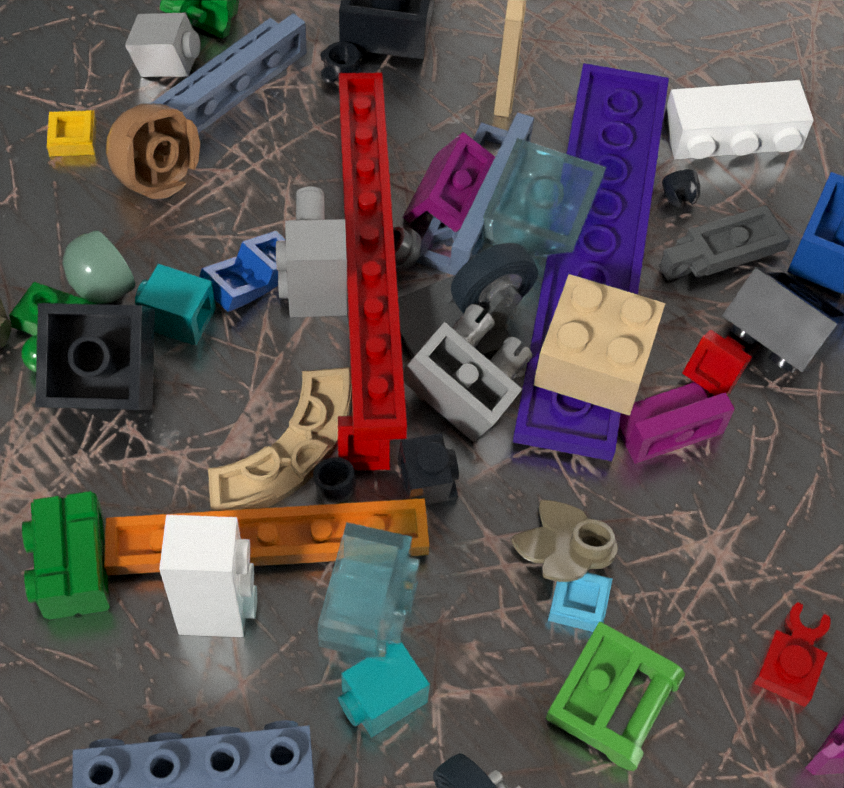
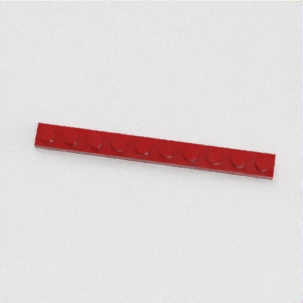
(371, 262)

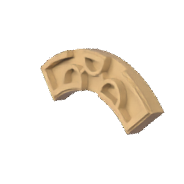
(291, 460)

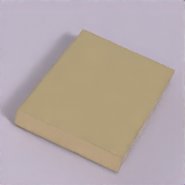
(509, 57)

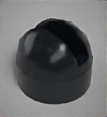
(681, 187)
(335, 479)

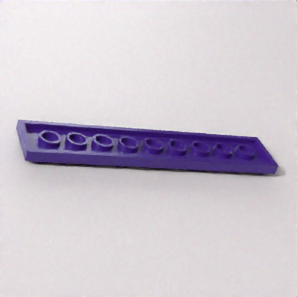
(619, 128)

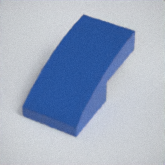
(246, 275)

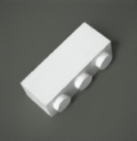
(737, 119)
(208, 575)

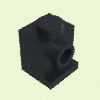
(428, 469)

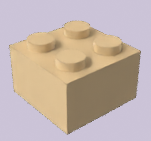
(598, 344)

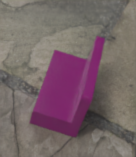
(451, 182)
(673, 421)

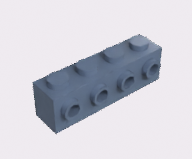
(221, 759)

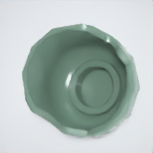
(97, 269)

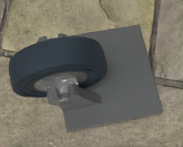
(490, 279)

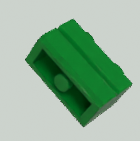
(67, 556)

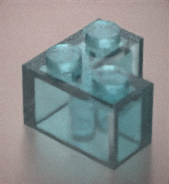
(369, 592)

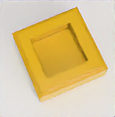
(71, 133)

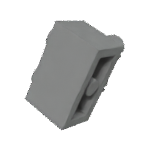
(313, 259)
(463, 381)

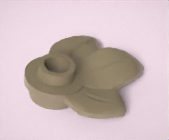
(567, 542)

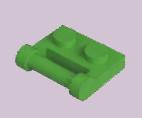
(598, 686)

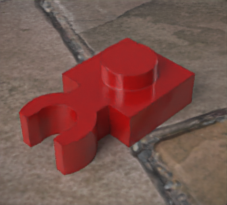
(791, 661)

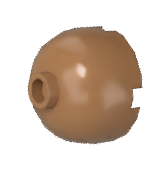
(152, 149)

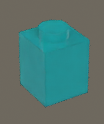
(180, 303)
(383, 691)

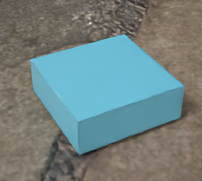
(581, 602)

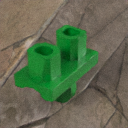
(208, 15)

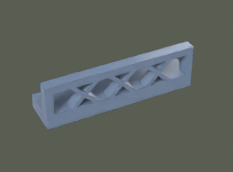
(238, 71)
(469, 238)

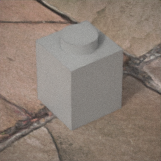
(163, 45)

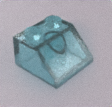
(541, 200)

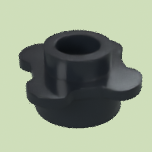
(340, 58)

